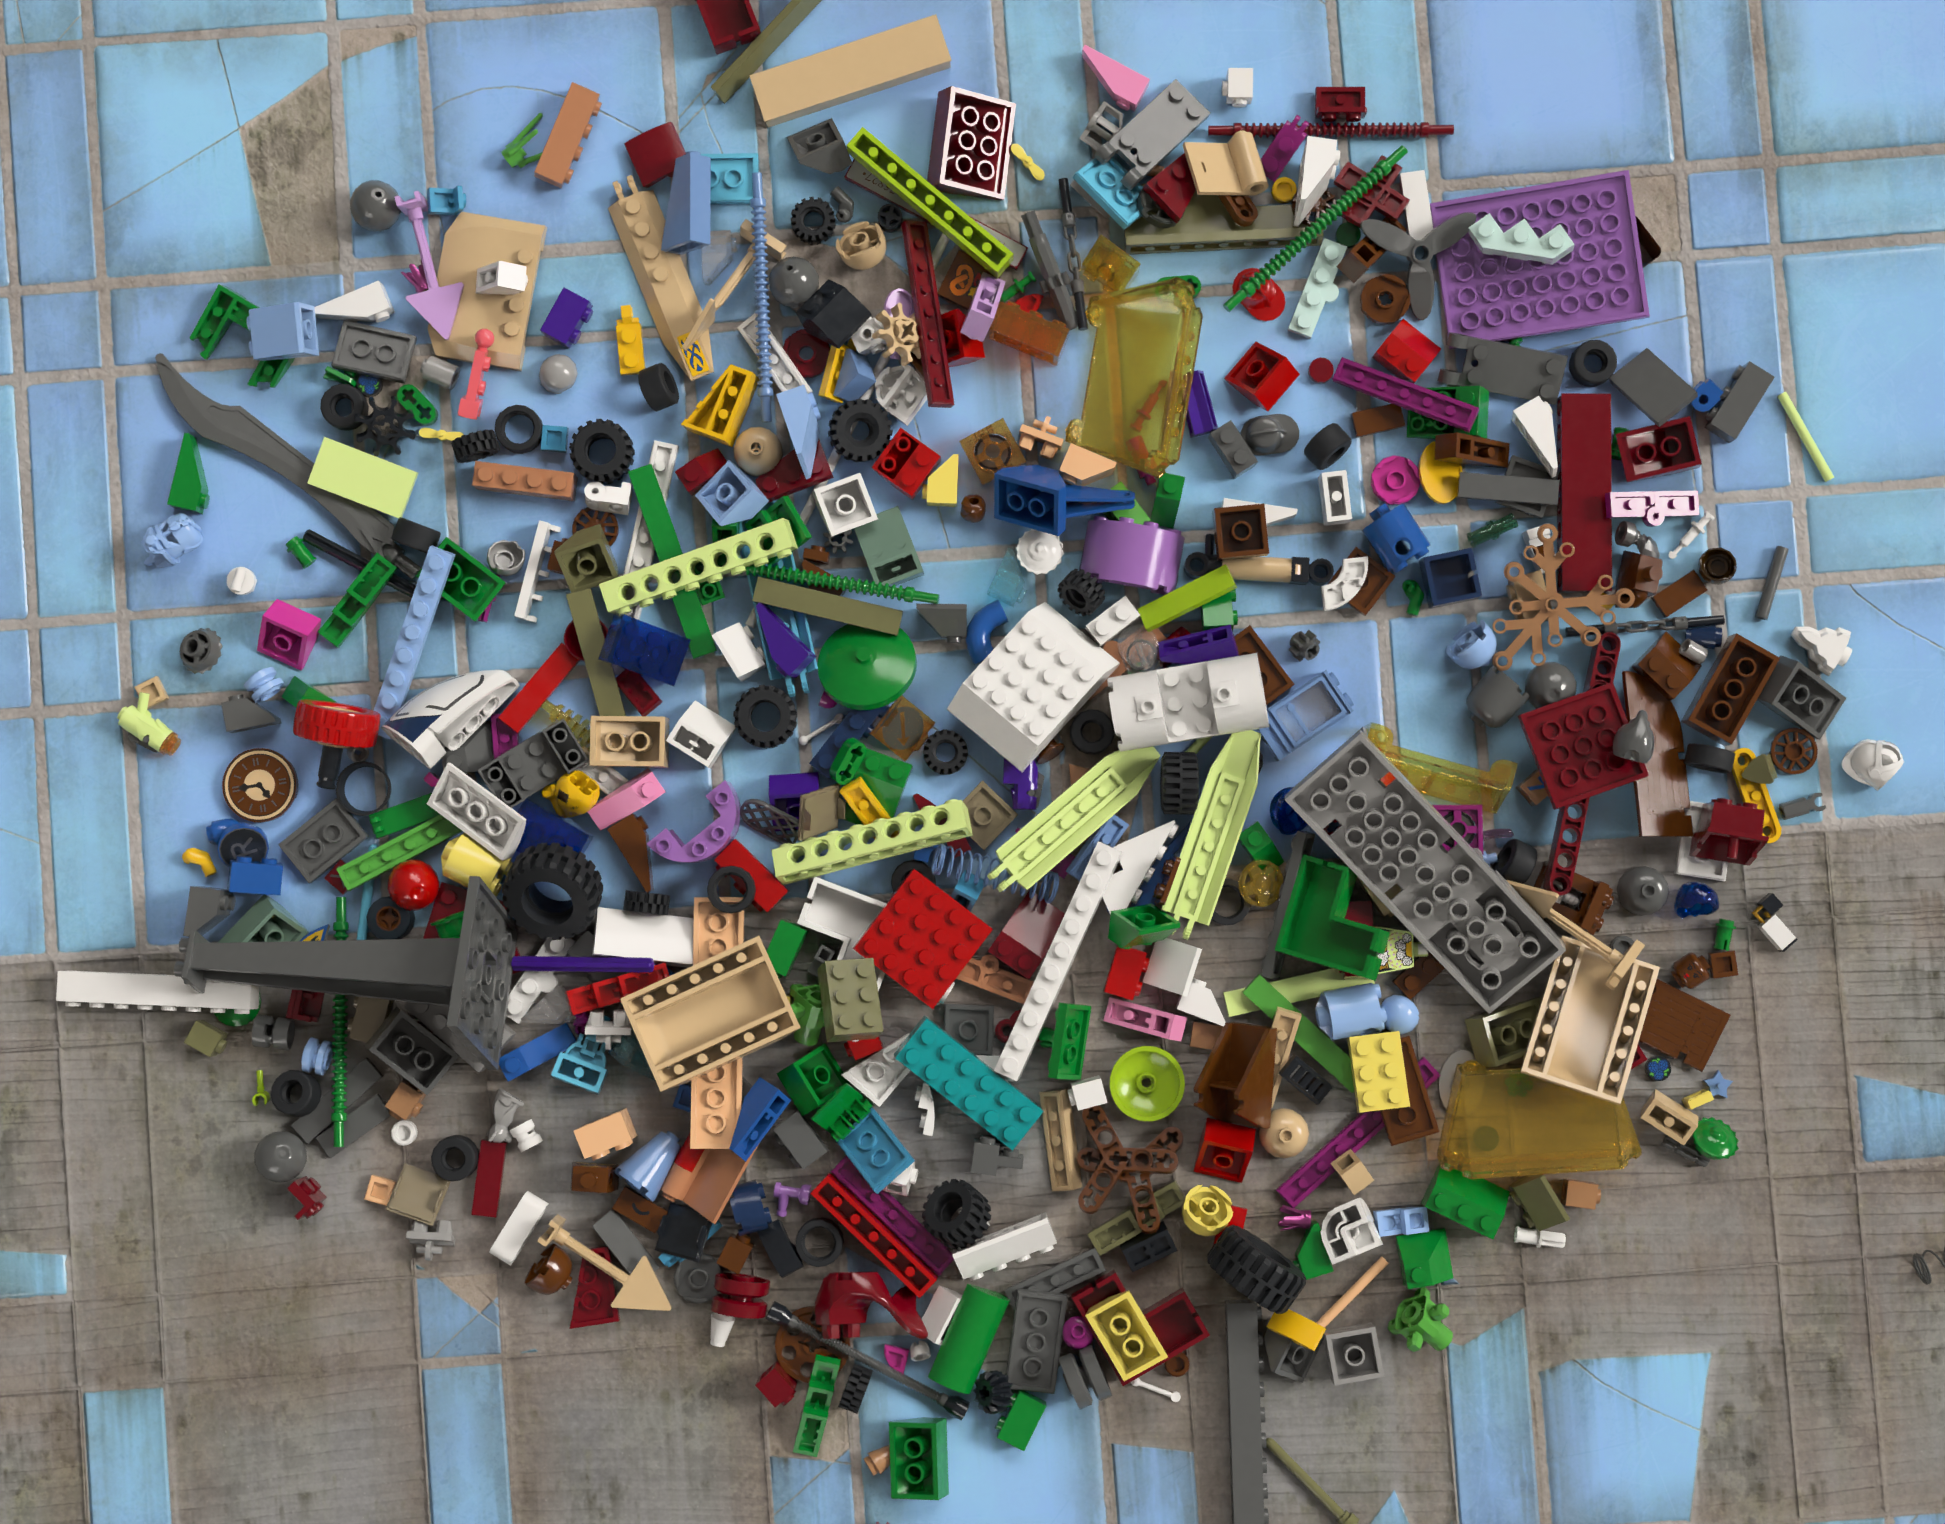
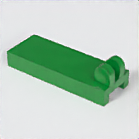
(402, 816)

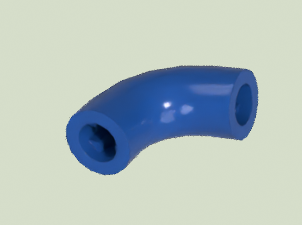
(980, 630)

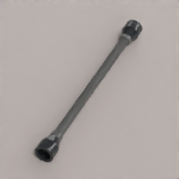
(953, 1405)

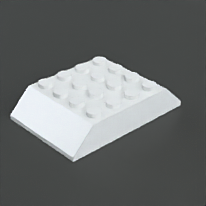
(1031, 685)

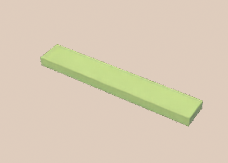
(1293, 989)

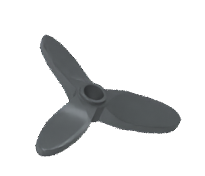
(1420, 274)

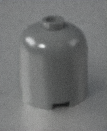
(1495, 699)

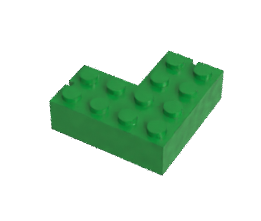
(1317, 925)

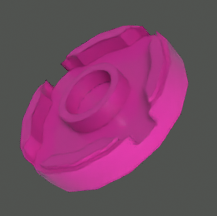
(1395, 480)

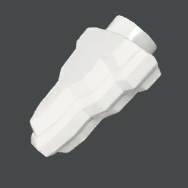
(1824, 646)

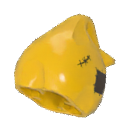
(572, 794)

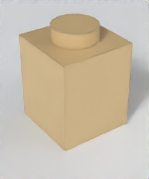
(1352, 1171)

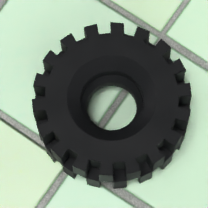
(878, 430)

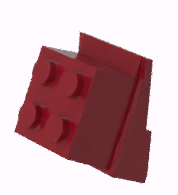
(1729, 832)

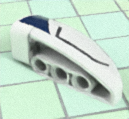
(448, 713)

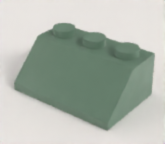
(265, 923)

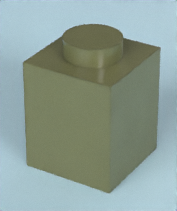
(207, 1038)

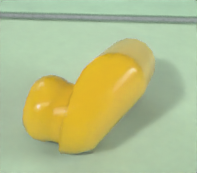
(201, 858)

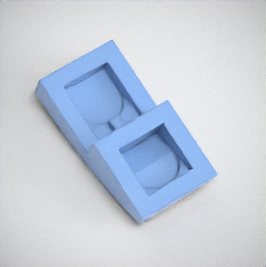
(1401, 1221)

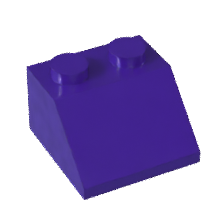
(786, 792)

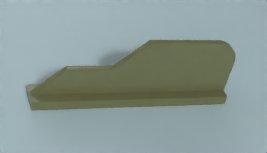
(1210, 228)

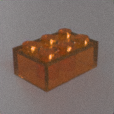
(1029, 332)

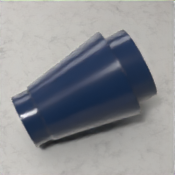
(1706, 636)

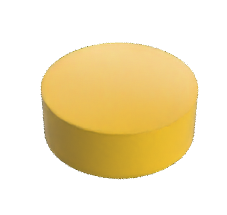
(1283, 190)

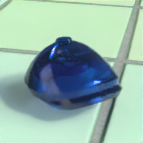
(1284, 816)

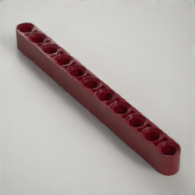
(1564, 821)

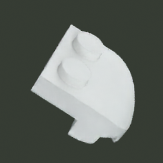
(901, 392)

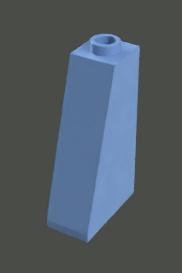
(689, 205)

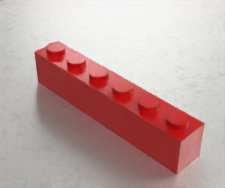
(874, 1235)

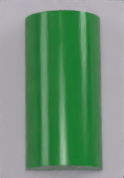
(968, 1338)

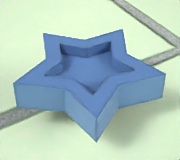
(1718, 1084)

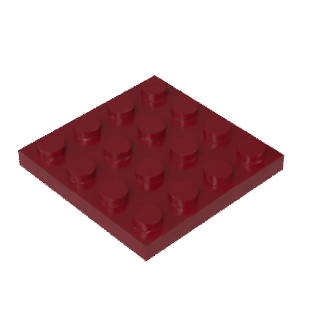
(1575, 745)

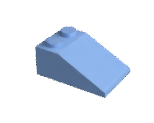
(801, 420)

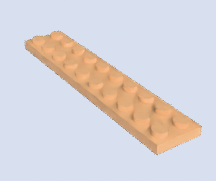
(718, 1094)

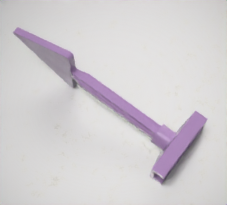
(438, 303)

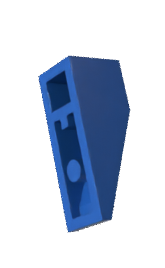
(536, 1052)
(758, 1114)

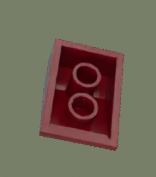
(1659, 450)
(1027, 935)

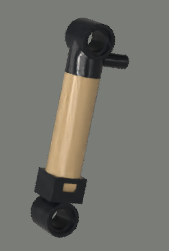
(1268, 569)

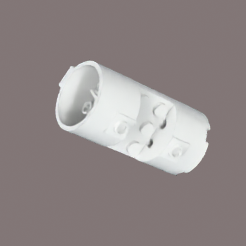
(1188, 702)

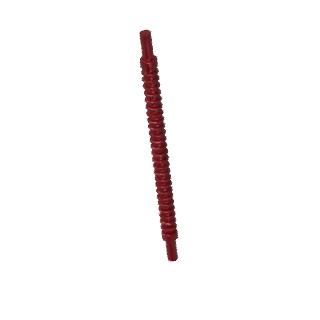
(1422, 130)

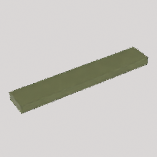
(762, 48)
(827, 606)
(591, 643)

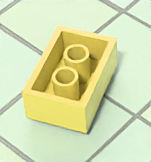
(1378, 1072)

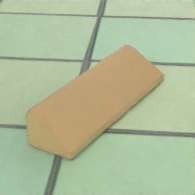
(1060, 1140)

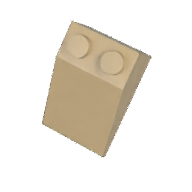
(629, 741)

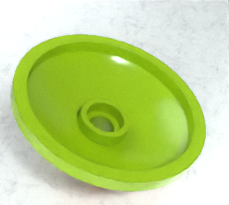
(1152, 1101)

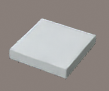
(1172, 966)

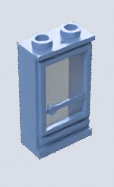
(1305, 714)

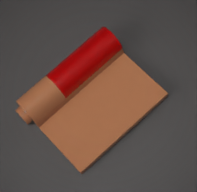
(704, 1178)

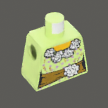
(1400, 951)

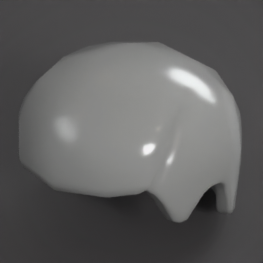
(558, 373)
(505, 557)

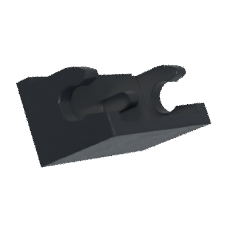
(1148, 1248)

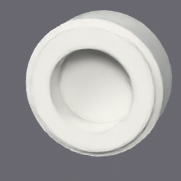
(404, 1132)

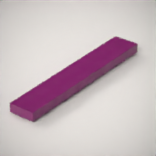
(1405, 394)
(895, 1217)

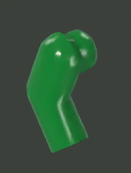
(1415, 596)

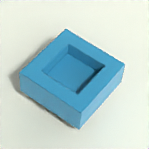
(554, 438)

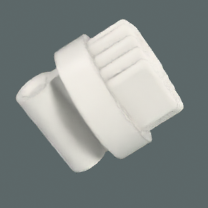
(241, 581)

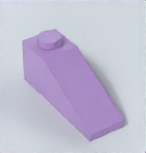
(983, 307)

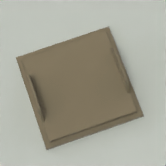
(820, 811)
(418, 1194)

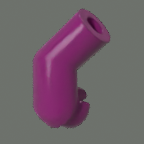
(580, 1022)

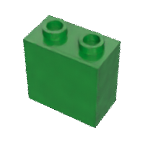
(786, 946)

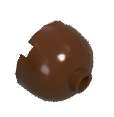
(551, 1271)

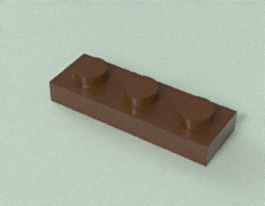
(1416, 978)

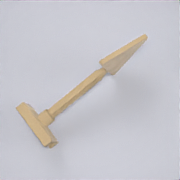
(707, 317)
(1542, 903)
(639, 1289)

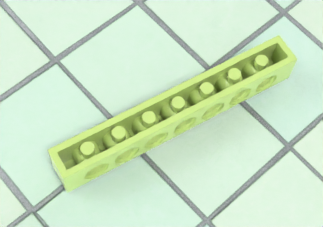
(615, 590)
(883, 847)

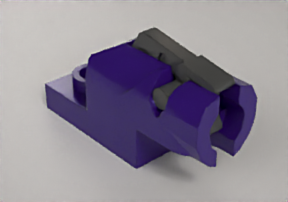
(1026, 785)

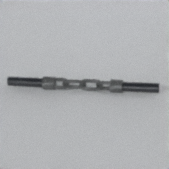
(1077, 285)
(1678, 623)

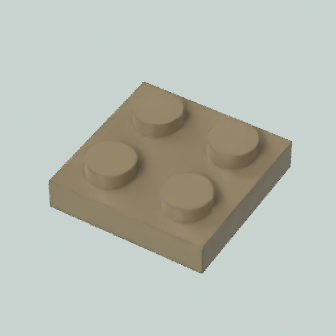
(987, 814)

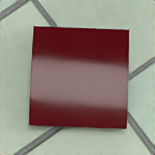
(655, 153)

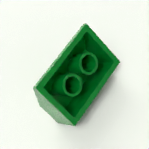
(1467, 1201)
(919, 1458)

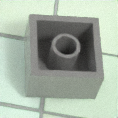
(1353, 1353)

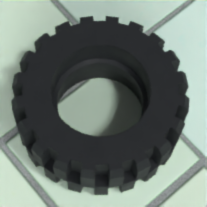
(563, 868)
(1256, 1269)

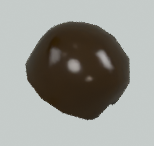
(1717, 565)

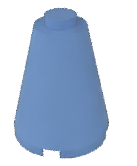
(649, 1165)

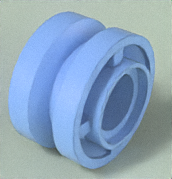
(264, 684)
(316, 1056)

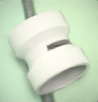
(526, 1135)

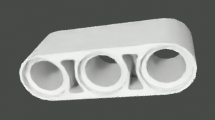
(519, 1228)

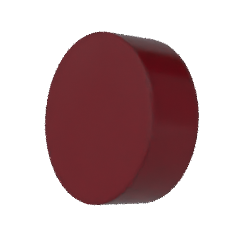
(1320, 370)

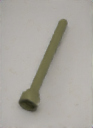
(1343, 1517)

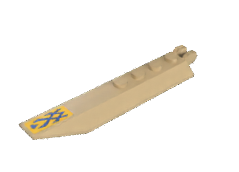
(661, 278)

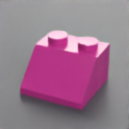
(288, 634)

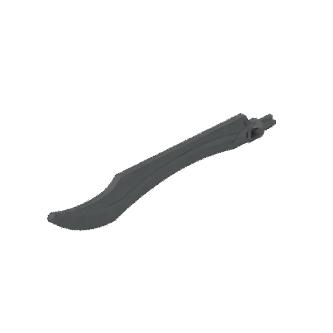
(247, 435)

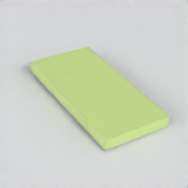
(362, 477)

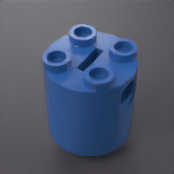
(1390, 529)

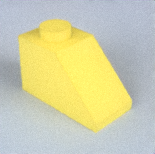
(943, 484)

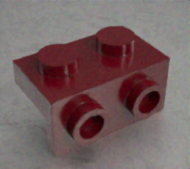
(1340, 103)
(309, 1194)

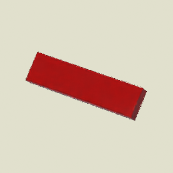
(538, 689)

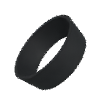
(340, 789)

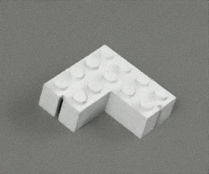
(841, 915)

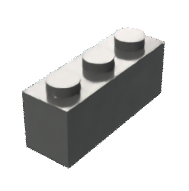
(1738, 401)

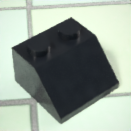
(832, 314)

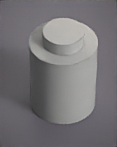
(440, 372)

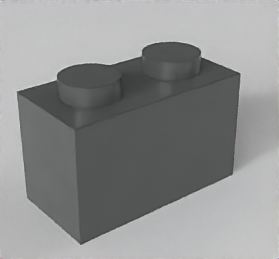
(1232, 449)
(800, 1140)

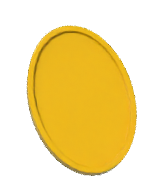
(1438, 477)

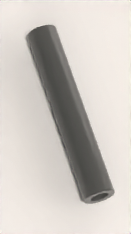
(1771, 583)

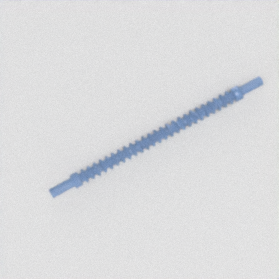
(758, 204)

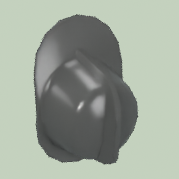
(1270, 434)

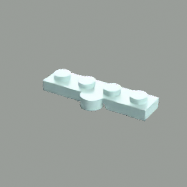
(1318, 289)

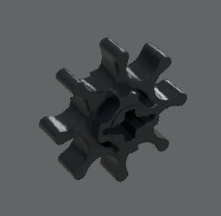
(377, 419)

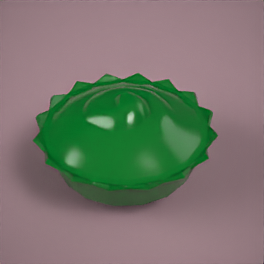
(1715, 1139)

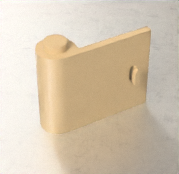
(1226, 167)

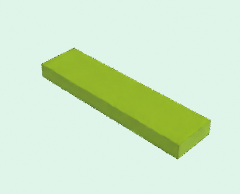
(1187, 598)

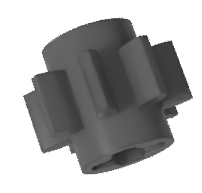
(835, 545)
(1304, 645)

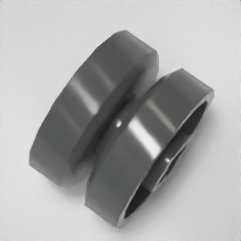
(1083, 1377)

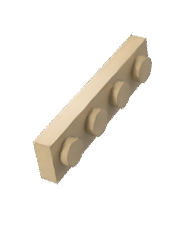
(1287, 1025)

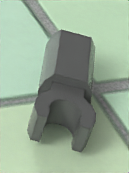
(1800, 807)

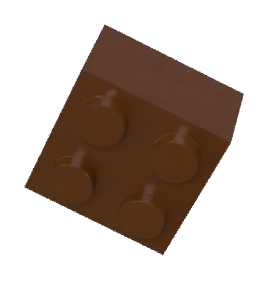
(1240, 532)

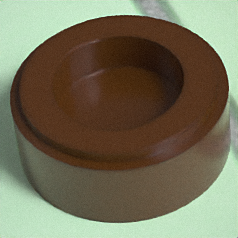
(1177, 1365)

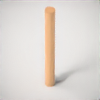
(1366, 1278)

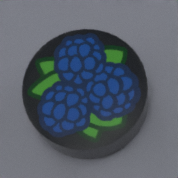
(369, 385)
(1657, 1068)

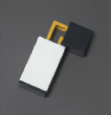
(1772, 926)

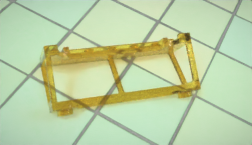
(1446, 778)

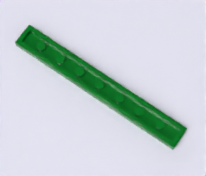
(667, 547)

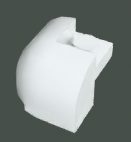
(1349, 1231)

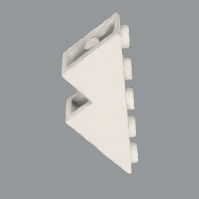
(1137, 864)

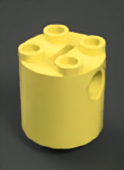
(467, 858)

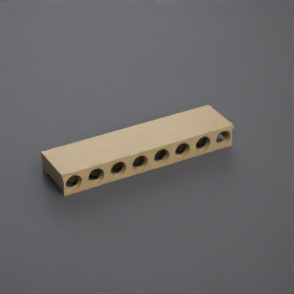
(851, 71)

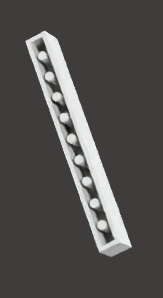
(1058, 961)

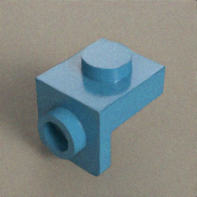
(446, 201)

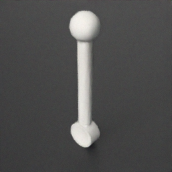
(803, 740)
(1175, 1396)

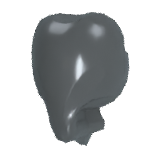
(1635, 739)

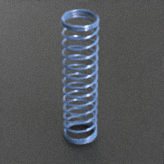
(937, 871)

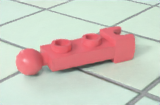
(470, 404)

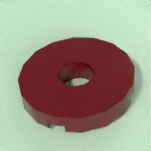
(813, 366)

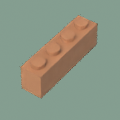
(567, 134)
(525, 481)

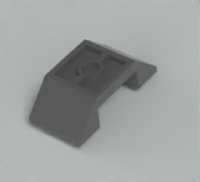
(533, 764)

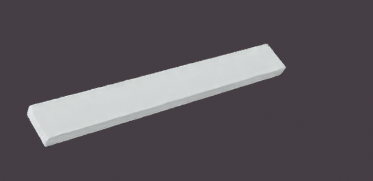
(641, 548)

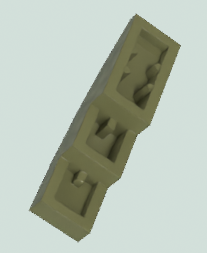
(1125, 1225)

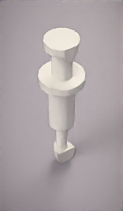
(1692, 533)

